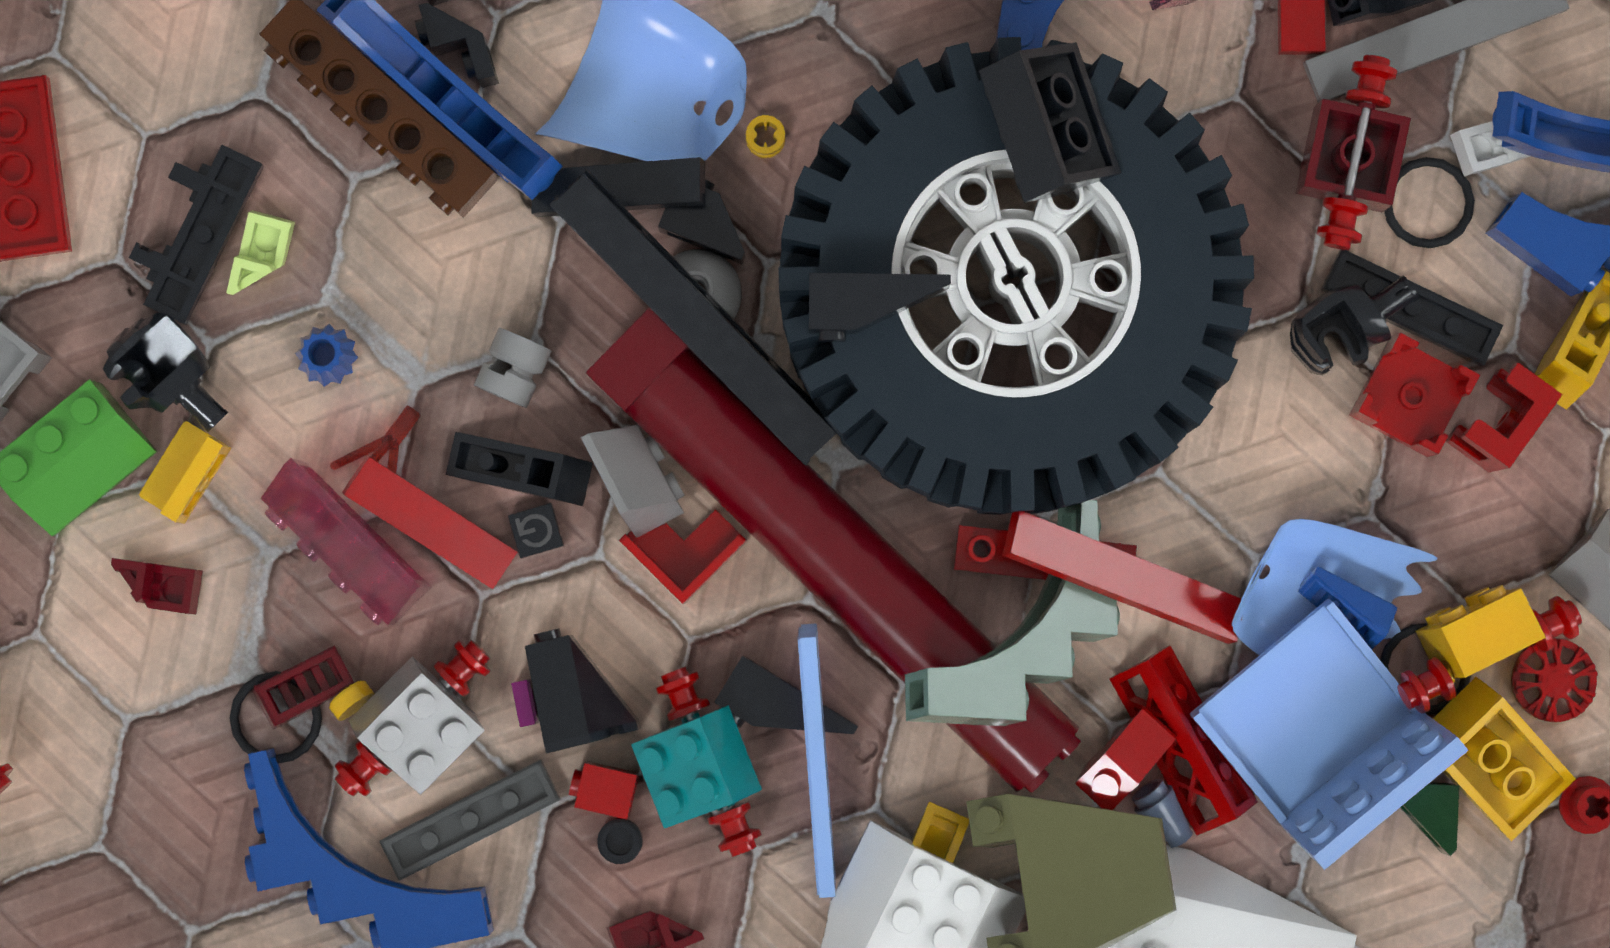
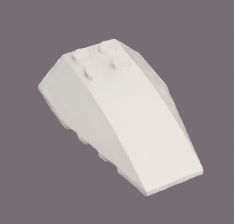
(915, 899)
(1231, 912)

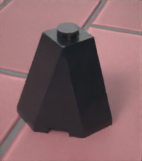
(573, 694)

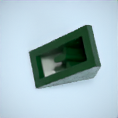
(1436, 814)

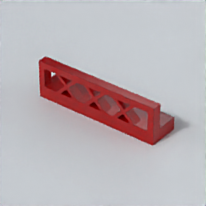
(1212, 773)

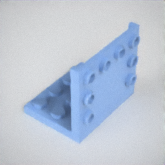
(1325, 735)

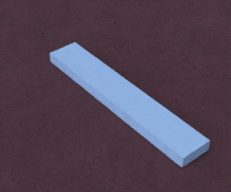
(816, 760)

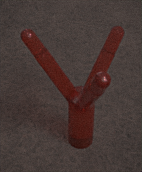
(389, 441)

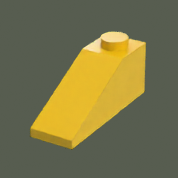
(1579, 346)

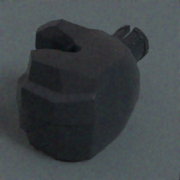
(1350, 316)
(163, 369)

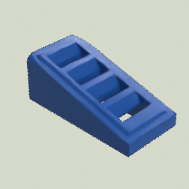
(1365, 611)

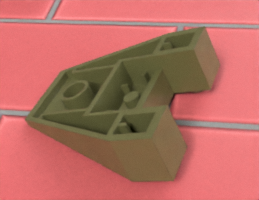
(1082, 869)

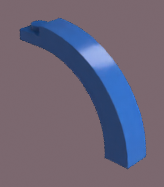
(1551, 132)

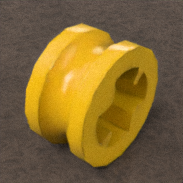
(778, 136)

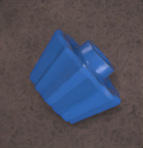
(326, 355)

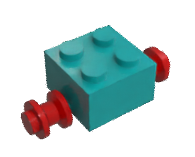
(699, 766)

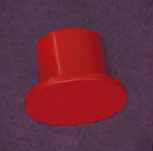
(1586, 805)

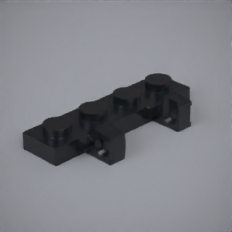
(217, 202)

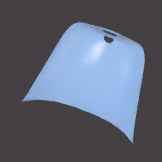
(642, 84)

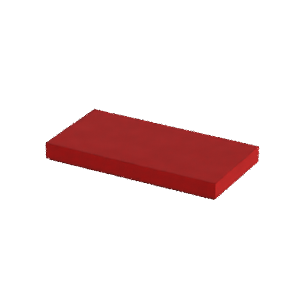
(30, 173)

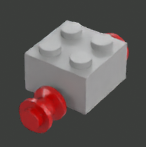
(415, 723)

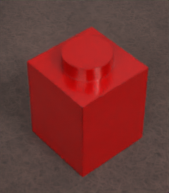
(604, 789)

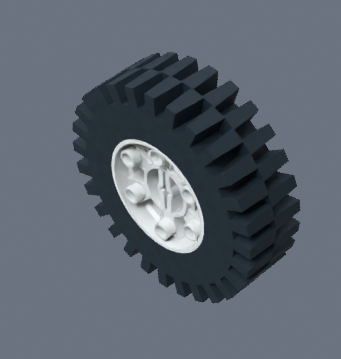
(1079, 426)

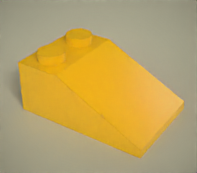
(1506, 764)

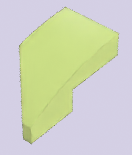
(261, 251)

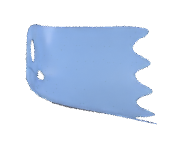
(1300, 545)

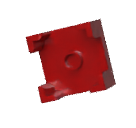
(1412, 395)
(1530, 404)

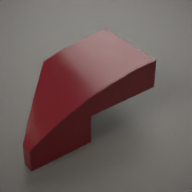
(161, 585)
(652, 931)

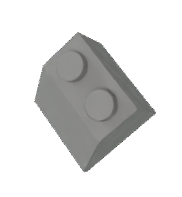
(634, 477)

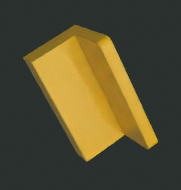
(184, 472)

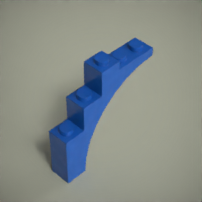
(443, 94)
(1554, 244)
(344, 890)

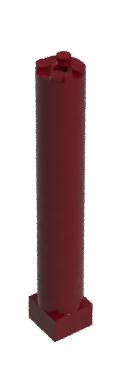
(816, 534)

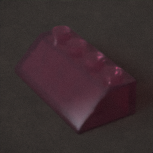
(344, 542)

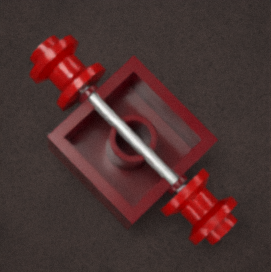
(1354, 153)

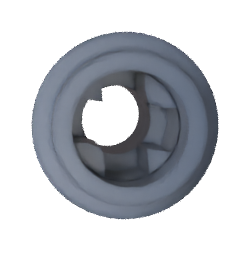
(1160, 801)

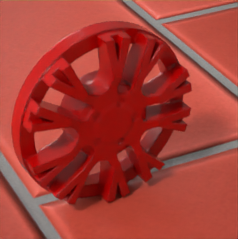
(1554, 681)

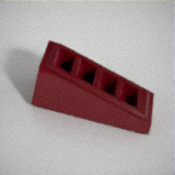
(269, 706)

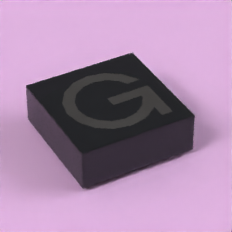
(536, 530)

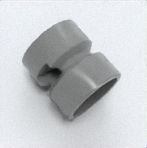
(512, 367)

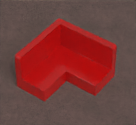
(686, 563)

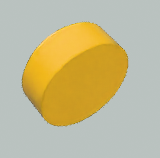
(350, 700)

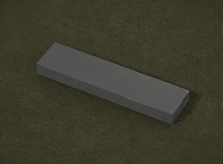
(470, 820)

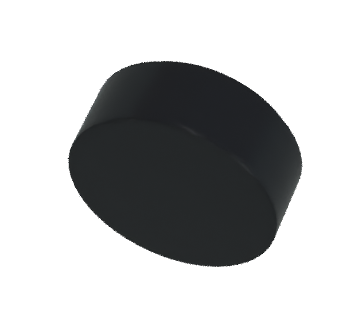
(620, 841)

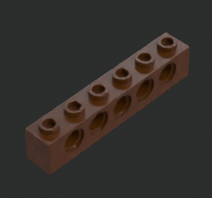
(299, 25)

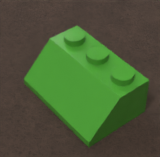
(72, 457)

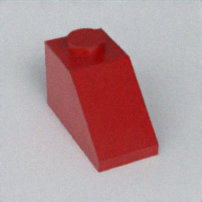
(1125, 759)

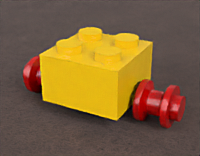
(1479, 635)

